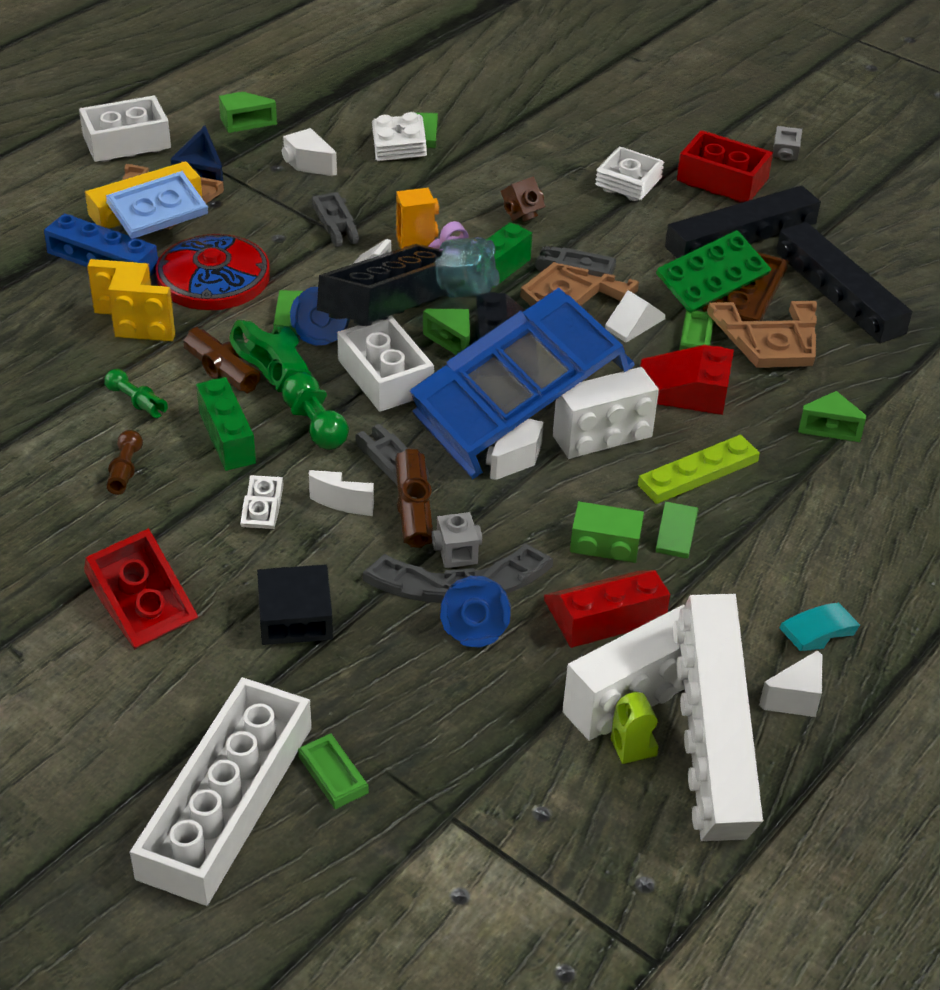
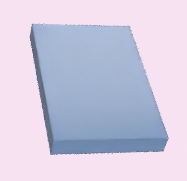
(157, 204)

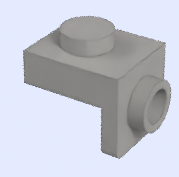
(787, 143)

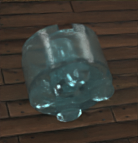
(467, 267)

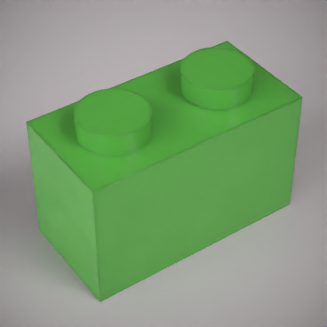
(606, 532)

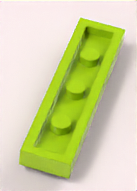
(698, 469)

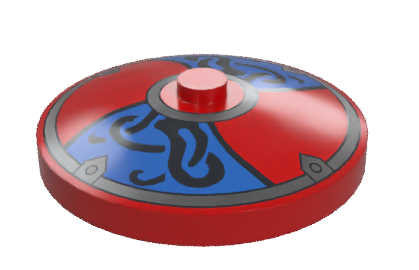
(213, 271)

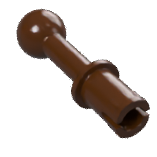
(122, 468)

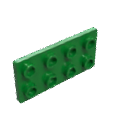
(713, 271)

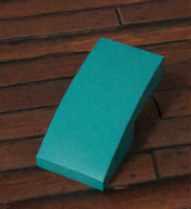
(817, 625)

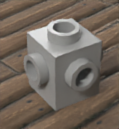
(457, 539)

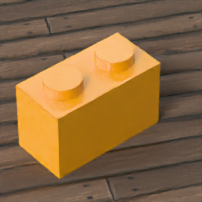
(416, 217)

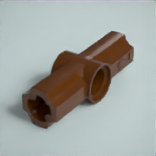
(221, 360)
(414, 512)

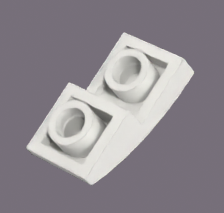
(349, 497)
(262, 502)

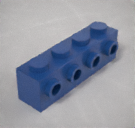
(82, 240)

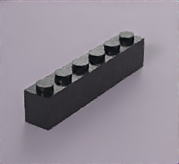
(754, 219)
(844, 282)

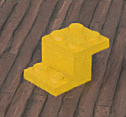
(128, 296)

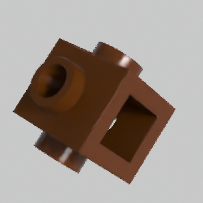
(523, 199)

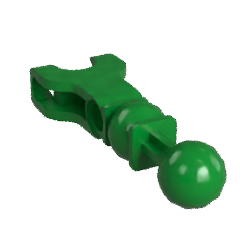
(284, 367)

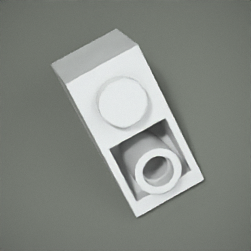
(515, 449)

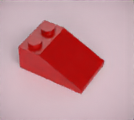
(692, 377)
(139, 589)

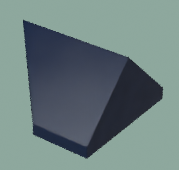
(201, 156)

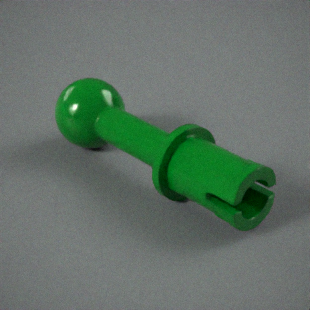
(141, 398)

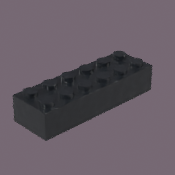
(381, 285)

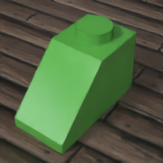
(246, 111)

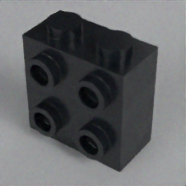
(295, 604)

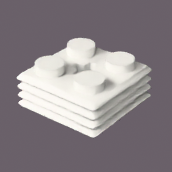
(399, 137)
(629, 173)

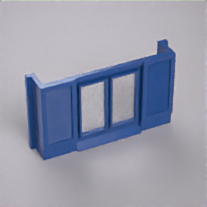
(513, 375)

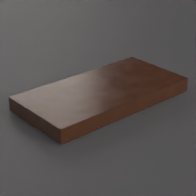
(756, 297)

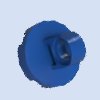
(313, 325)
(475, 611)

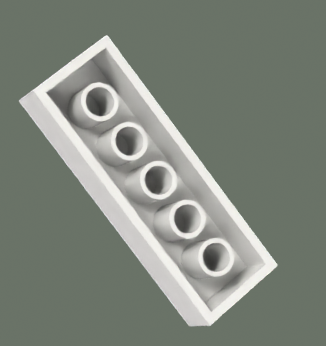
(717, 719)
(221, 792)

